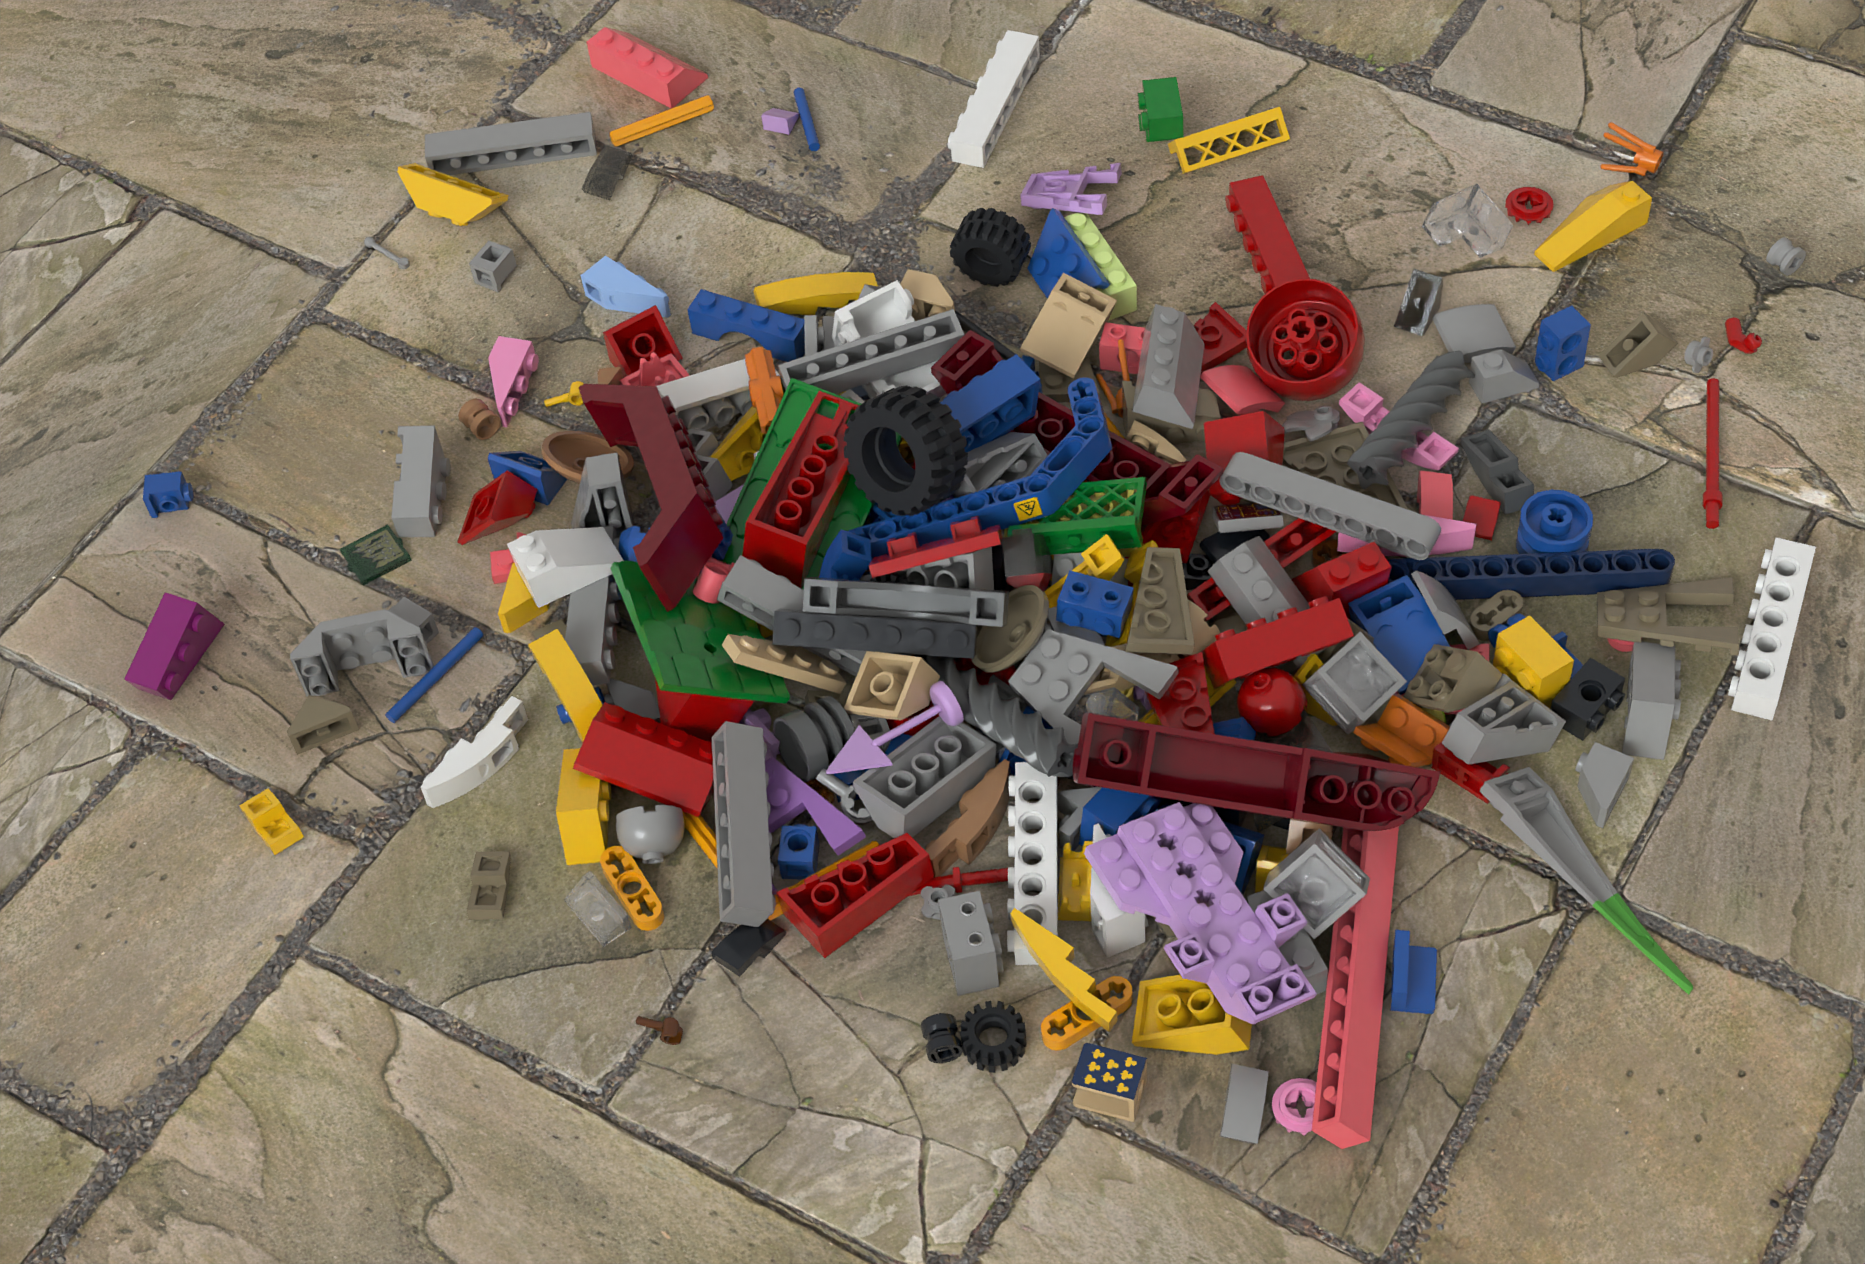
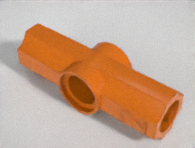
(764, 385)

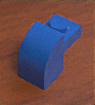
(846, 557)

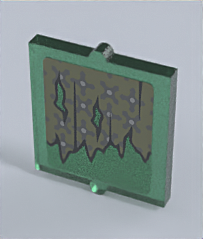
(375, 554)

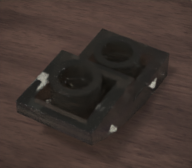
(606, 172)

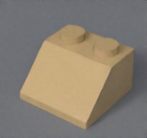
(891, 686)

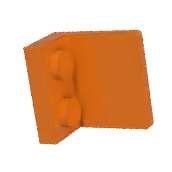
(1404, 733)

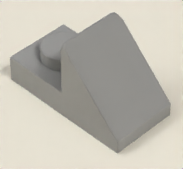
(1071, 804)

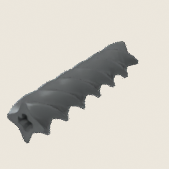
(1408, 417)
(1004, 721)

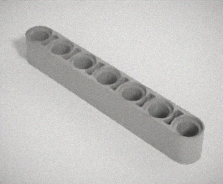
(1330, 505)

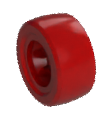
(1294, 309)

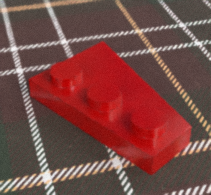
(1221, 336)
(1178, 531)

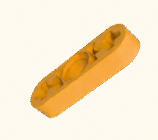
(632, 901)
(1071, 1035)

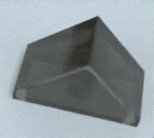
(1420, 302)

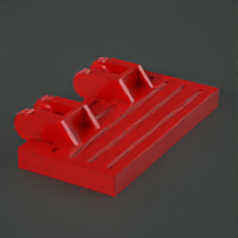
(907, 553)

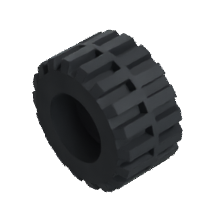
(990, 247)

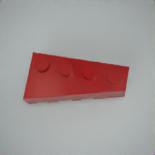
(856, 894)

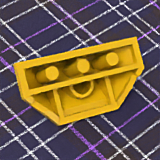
(448, 195)

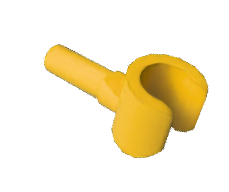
(573, 396)

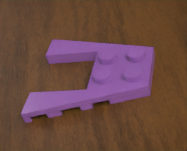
(792, 796)

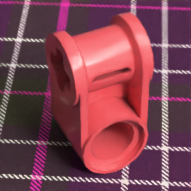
(710, 580)

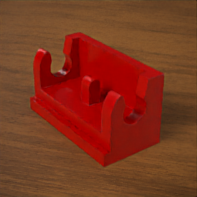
(1468, 776)

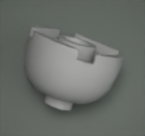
(650, 833)

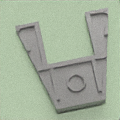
(1064, 668)

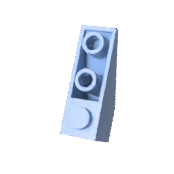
(621, 290)

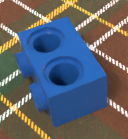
(1562, 343)

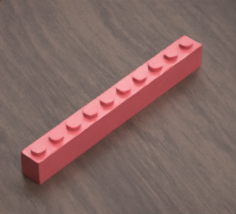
(1356, 996)

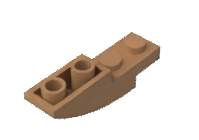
(979, 820)

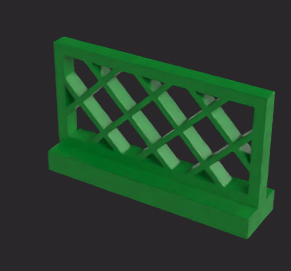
(1081, 532)

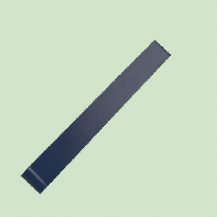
(1542, 572)

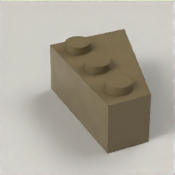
(1206, 410)

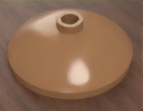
(568, 450)

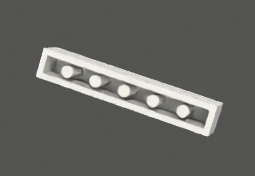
(994, 99)

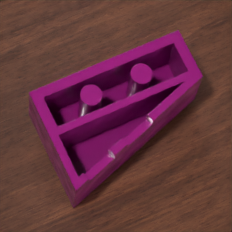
(172, 646)

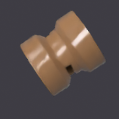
(479, 419)

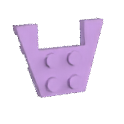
(1066, 190)

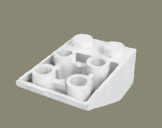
(1111, 926)

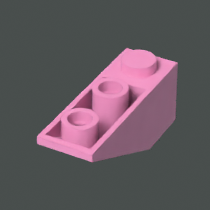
(510, 369)

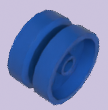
(1554, 523)

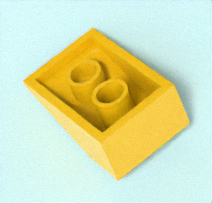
(1186, 1018)

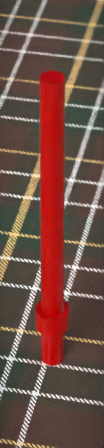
(1712, 496)

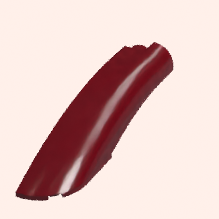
(1249, 775)

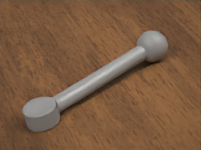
(403, 263)

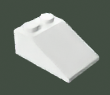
(562, 560)

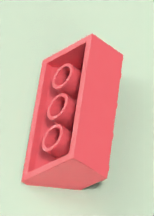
(643, 66)

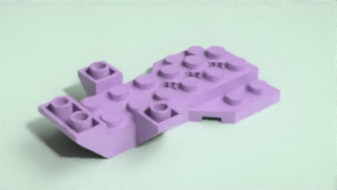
(1220, 936)

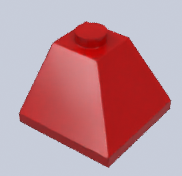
(497, 507)

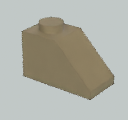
(1638, 346)

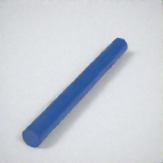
(434, 675)

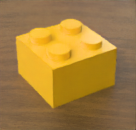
(1533, 660)

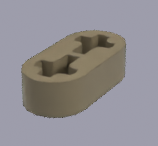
(1492, 611)

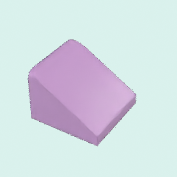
(779, 120)

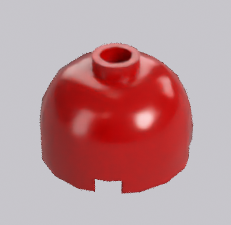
(1271, 701)

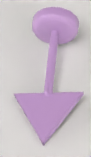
(864, 753)

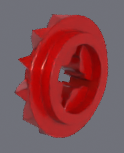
(1539, 199)

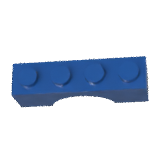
(717, 314)

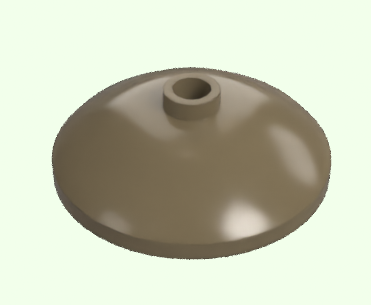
(1006, 645)

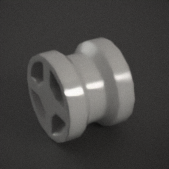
(1786, 256)

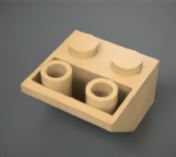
(928, 294)

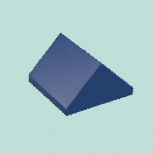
(531, 470)

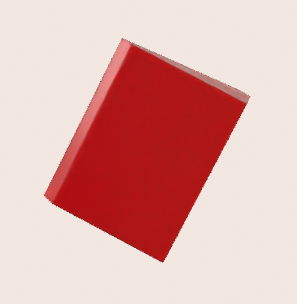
(638, 339)

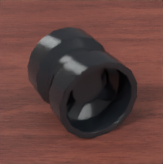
(942, 1039)

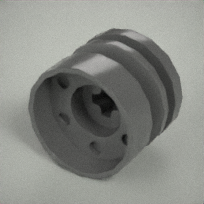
(812, 737)

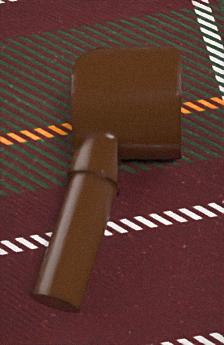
(670, 1030)

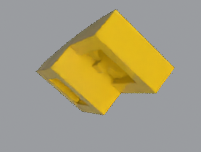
(271, 821)

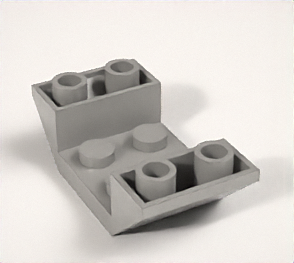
(355, 643)

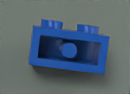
(1094, 604)

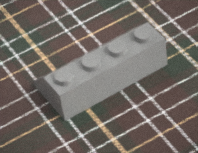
(1169, 368)
(1258, 587)
(926, 777)

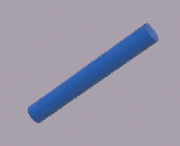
(806, 119)

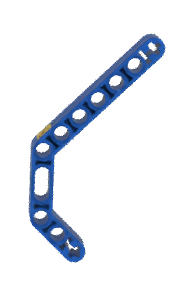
(1016, 500)

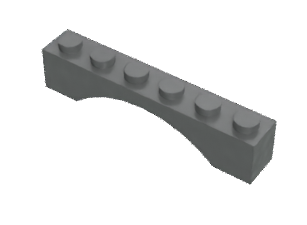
(906, 601)

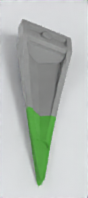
(1541, 822)

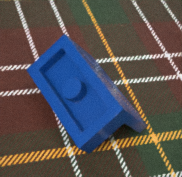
(1413, 976)

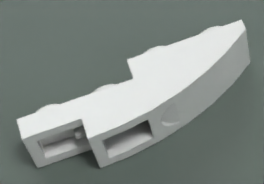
(473, 763)

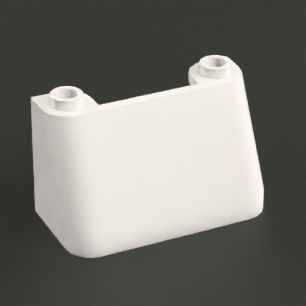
(876, 313)

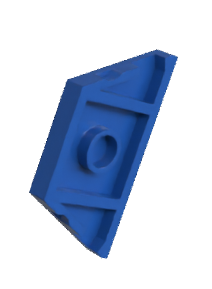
(1062, 252)

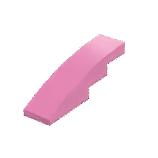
(1454, 537)

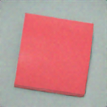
(1241, 389)

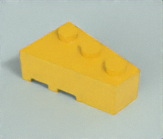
(582, 812)

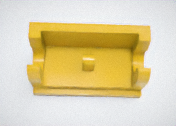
(1074, 885)

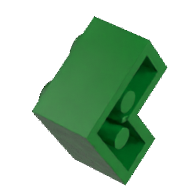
(1161, 110)

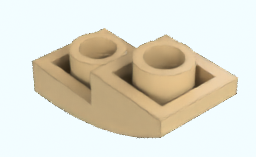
(1153, 443)

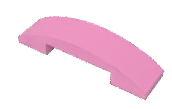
(1366, 407)

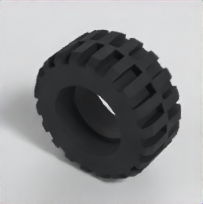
(933, 441)

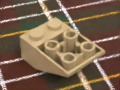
(1068, 325)

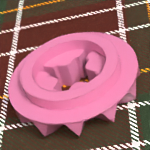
(1287, 1097)

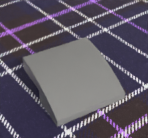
(1473, 330)
(1445, 608)

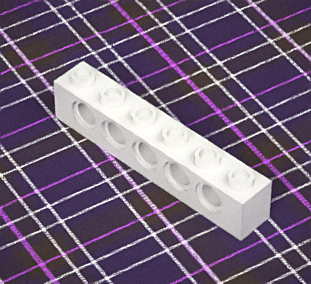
(1773, 628)
(1043, 846)

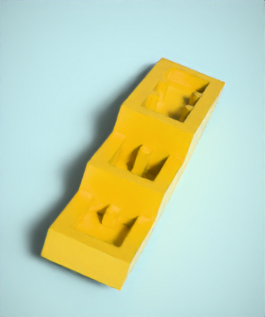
(809, 292)
(1055, 960)

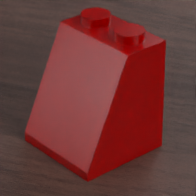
(1247, 433)
(1346, 576)

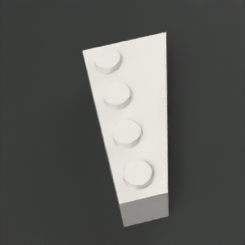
(710, 396)

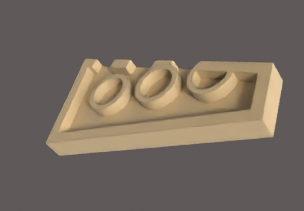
(784, 661)

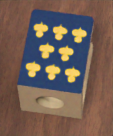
(1109, 1081)

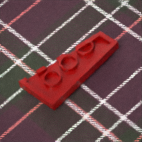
(1187, 698)

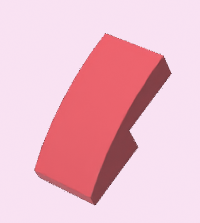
(1435, 494)

